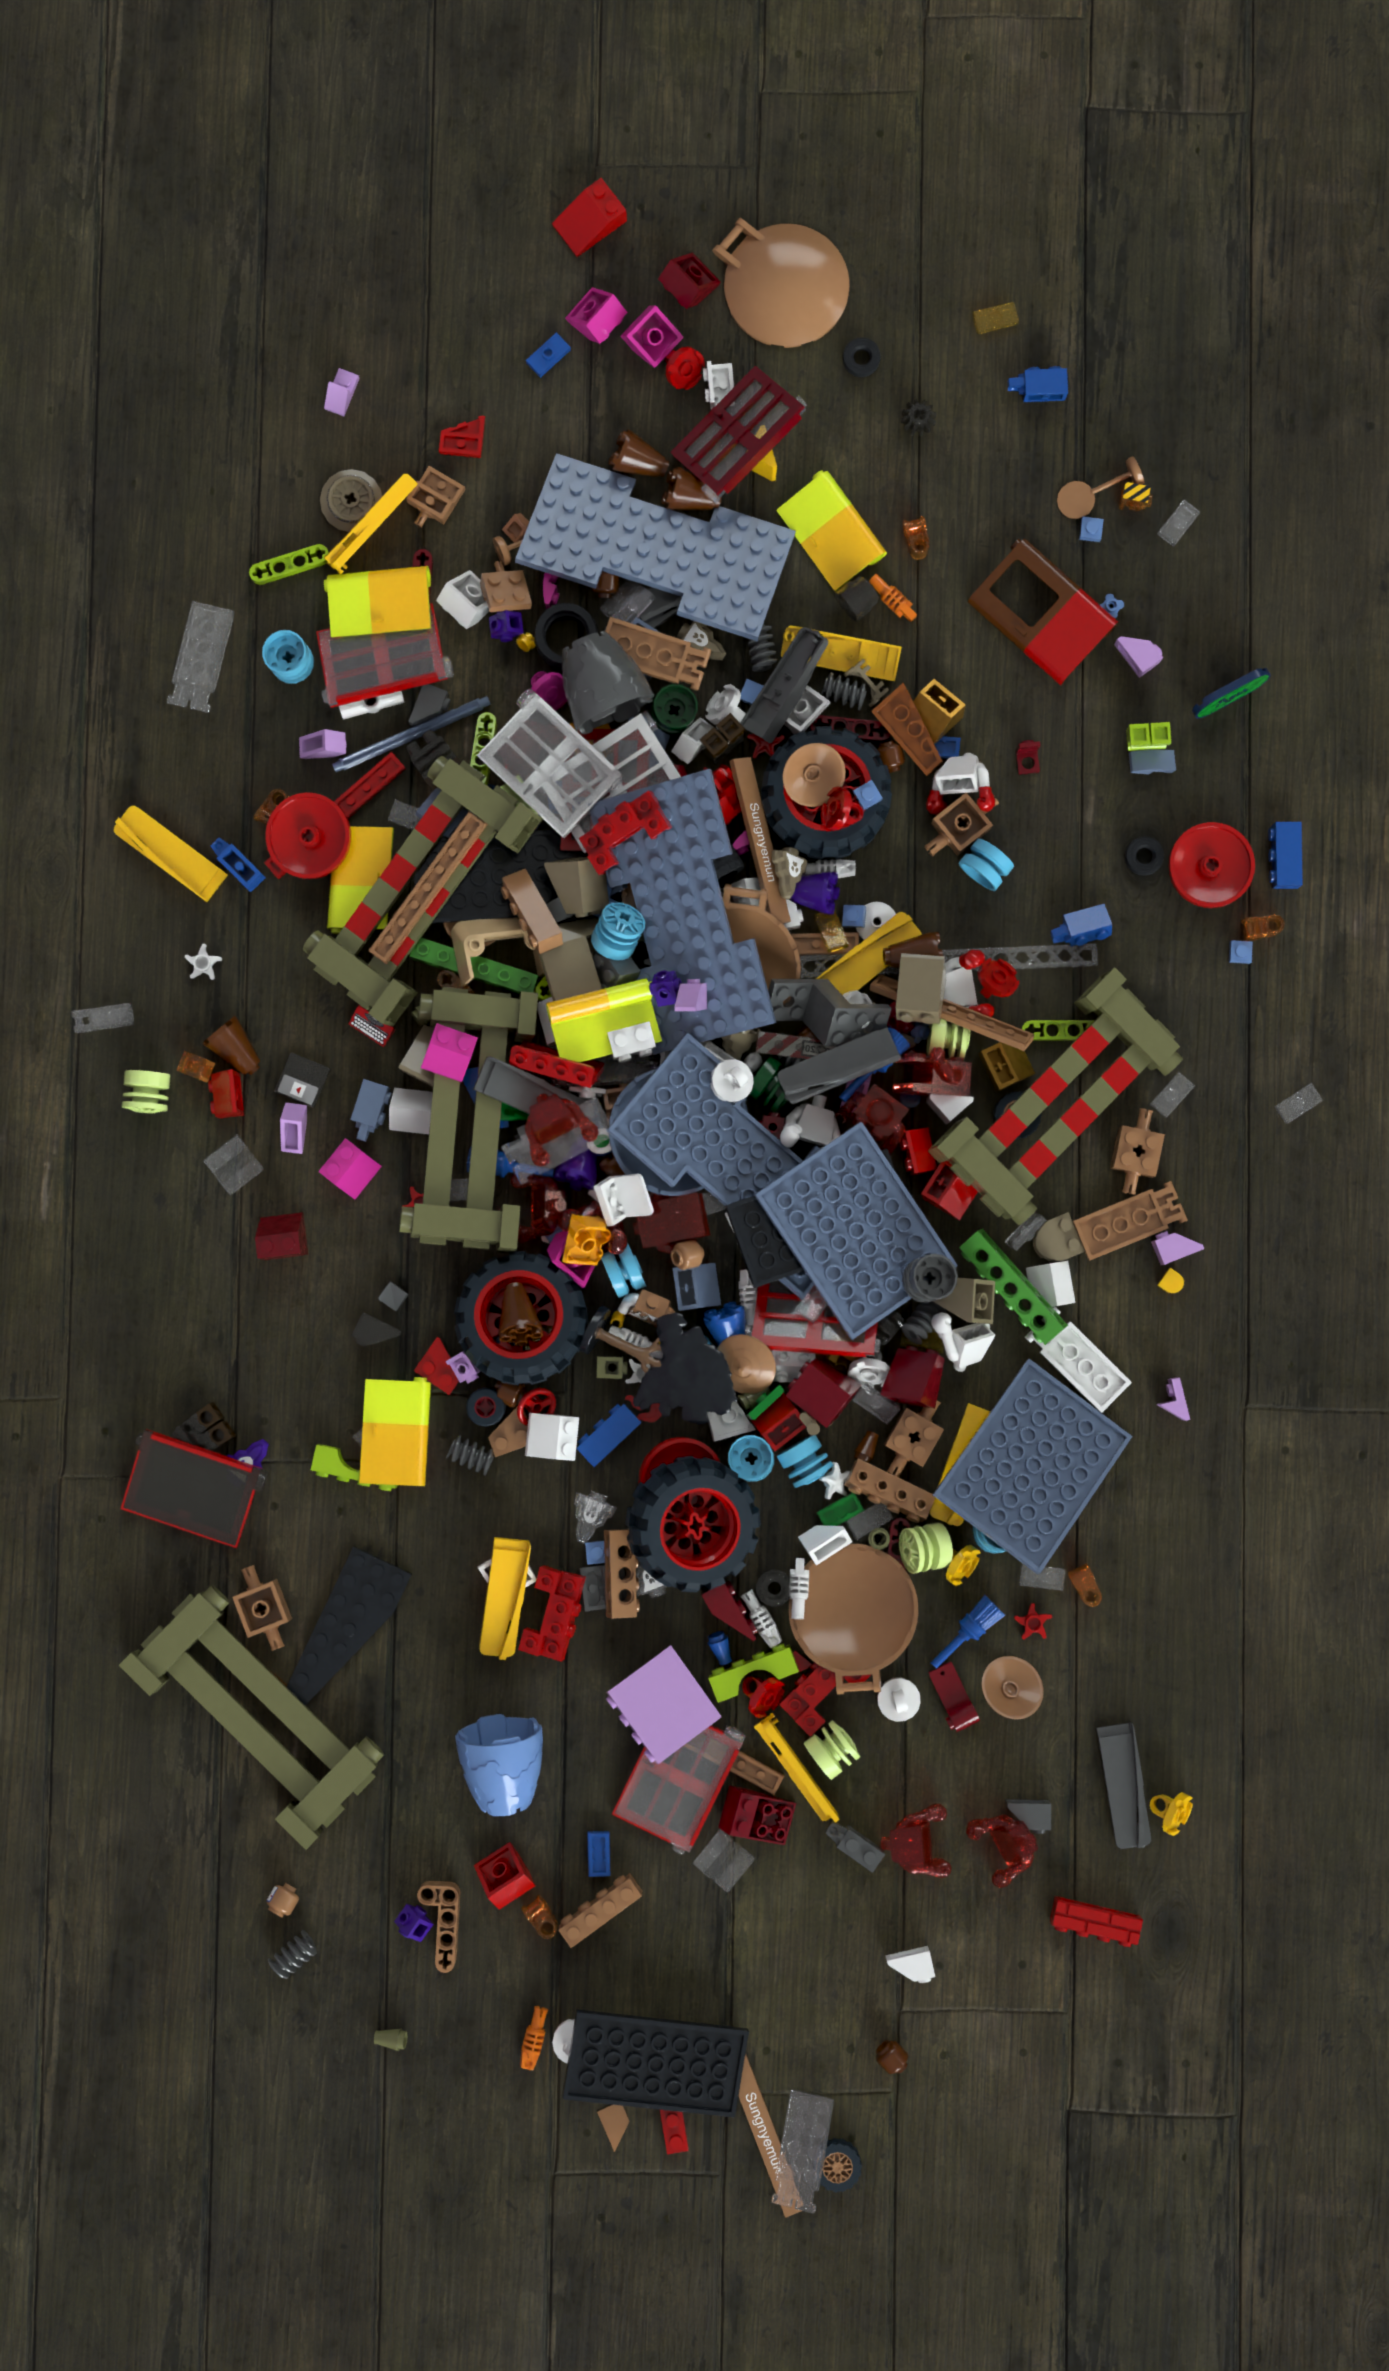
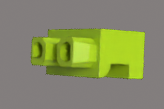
(1148, 736)

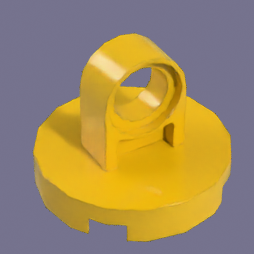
(962, 1564)
(1175, 1812)

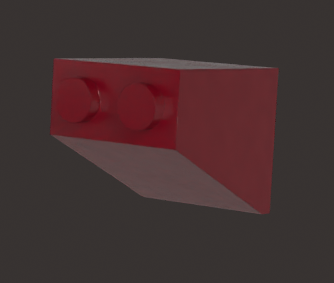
(281, 1237)
(914, 1377)
(822, 1391)

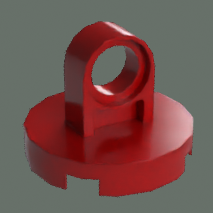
(684, 367)
(837, 809)
(997, 978)
(766, 1696)

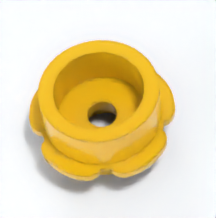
(526, 641)

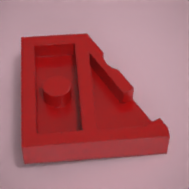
(464, 439)
(435, 1369)

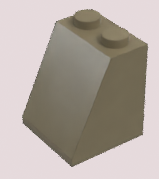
(578, 886)
(920, 988)
(414, 1057)
(971, 1300)

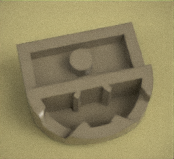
(1057, 1239)

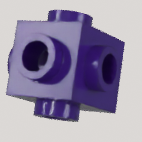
(506, 625)
(665, 987)
(413, 1922)

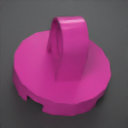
(549, 688)

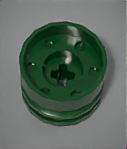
(674, 698)
(767, 1082)

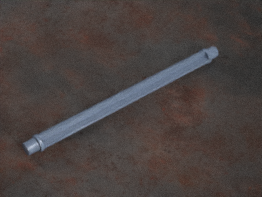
(411, 734)

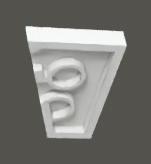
(729, 1424)

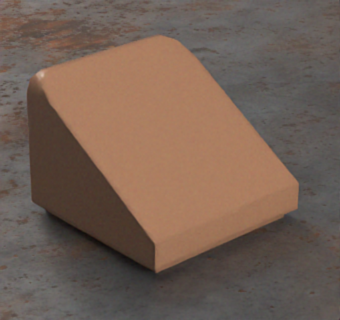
(516, 527)

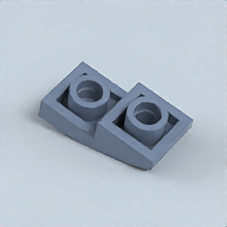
(1152, 761)

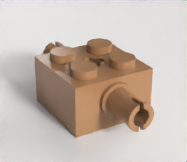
(957, 837)
(1149, 1144)
(900, 1442)
(258, 1621)

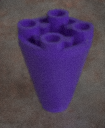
(817, 892)
(578, 1171)

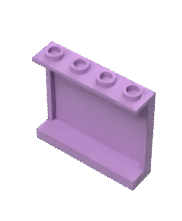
(663, 1705)

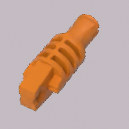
(893, 598)
(533, 2039)

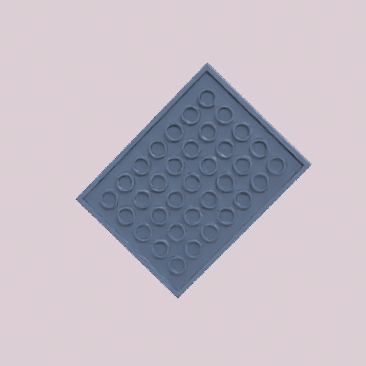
(851, 1227)
(1032, 1466)

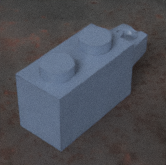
(370, 1107)

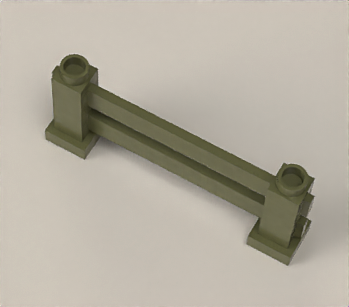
(476, 1224)
(167, 1652)

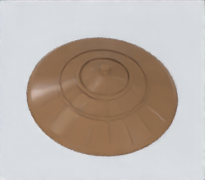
(813, 773)
(749, 1362)
(1012, 1687)

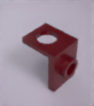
(1028, 749)

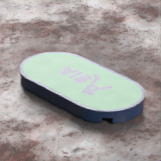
(1231, 692)

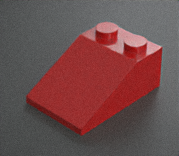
(590, 217)

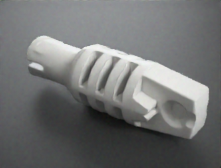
(844, 867)
(748, 1296)
(635, 1339)
(798, 1589)
(762, 1619)

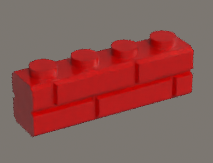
(1096, 1920)

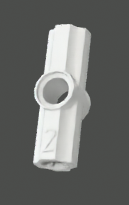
(360, 707)

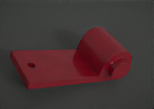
(954, 1697)

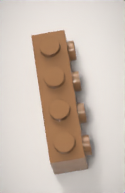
(532, 911)
(889, 1490)
(600, 1910)

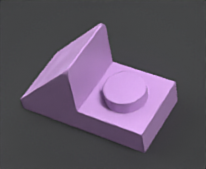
(341, 392)
(1178, 1405)

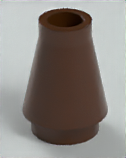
(867, 1446)

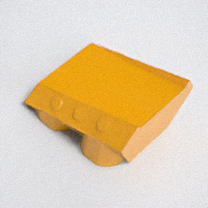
(585, 1240)

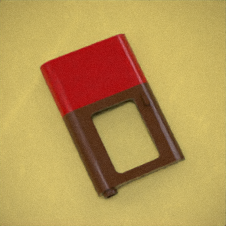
(1064, 632)

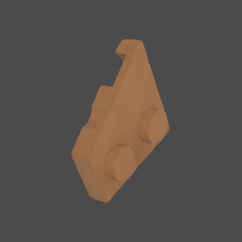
(509, 1435)

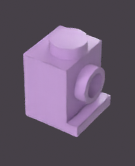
(463, 1368)

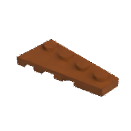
(905, 724)

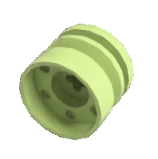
(948, 1036)
(145, 1091)
(925, 1548)
(832, 1749)

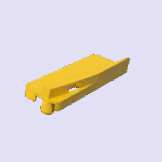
(369, 523)
(847, 651)
(169, 852)
(866, 959)
(970, 1423)
(504, 1596)
(796, 1769)

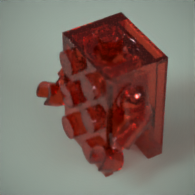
(935, 1074)
(879, 1114)
(672, 1221)

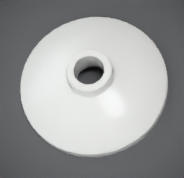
(875, 910)

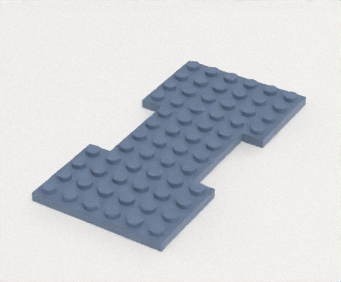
(594, 525)
(686, 913)
(684, 1127)

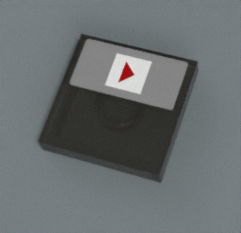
(302, 1080)

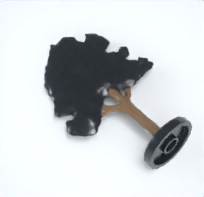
(686, 1376)

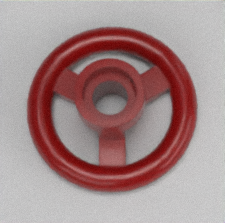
(535, 1404)

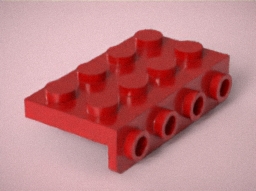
(548, 1063)

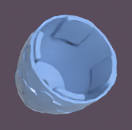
(501, 1762)

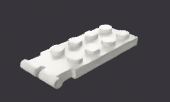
(1084, 1366)

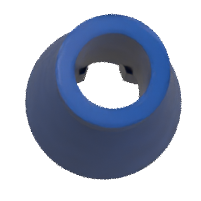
(720, 1646)

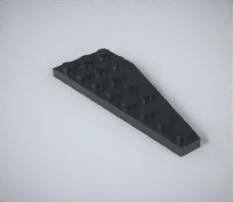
(355, 1610)

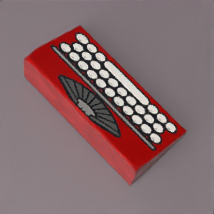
(370, 1026)

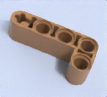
(443, 1926)

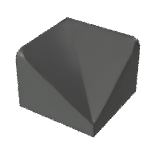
(393, 1296)

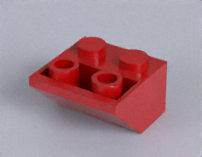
(916, 1146)
(948, 1192)
(779, 1422)

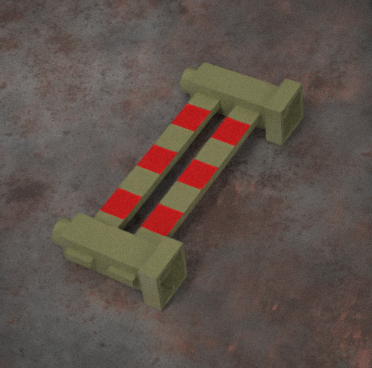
(338, 957)
(1118, 1015)

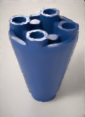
(725, 1321)

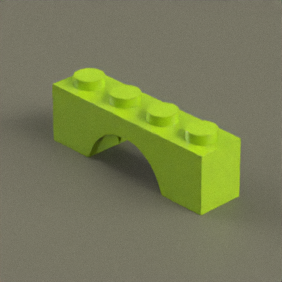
(330, 1461)
(778, 1662)

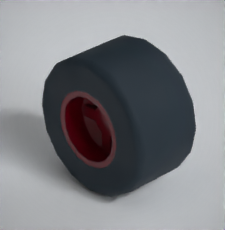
(479, 1409)

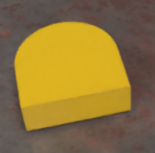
(1171, 1281)

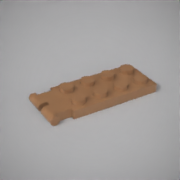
(660, 654)
(1128, 1221)

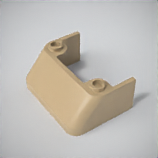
(469, 941)

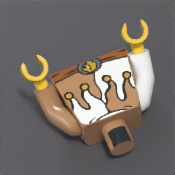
(643, 1306)

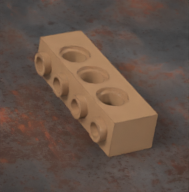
(613, 1584)

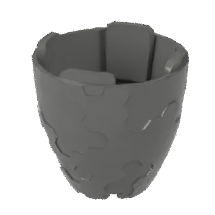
(602, 682)

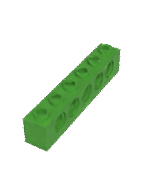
(483, 969)
(1025, 1290)

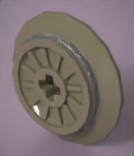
(344, 485)

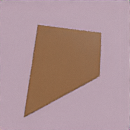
(614, 2122)

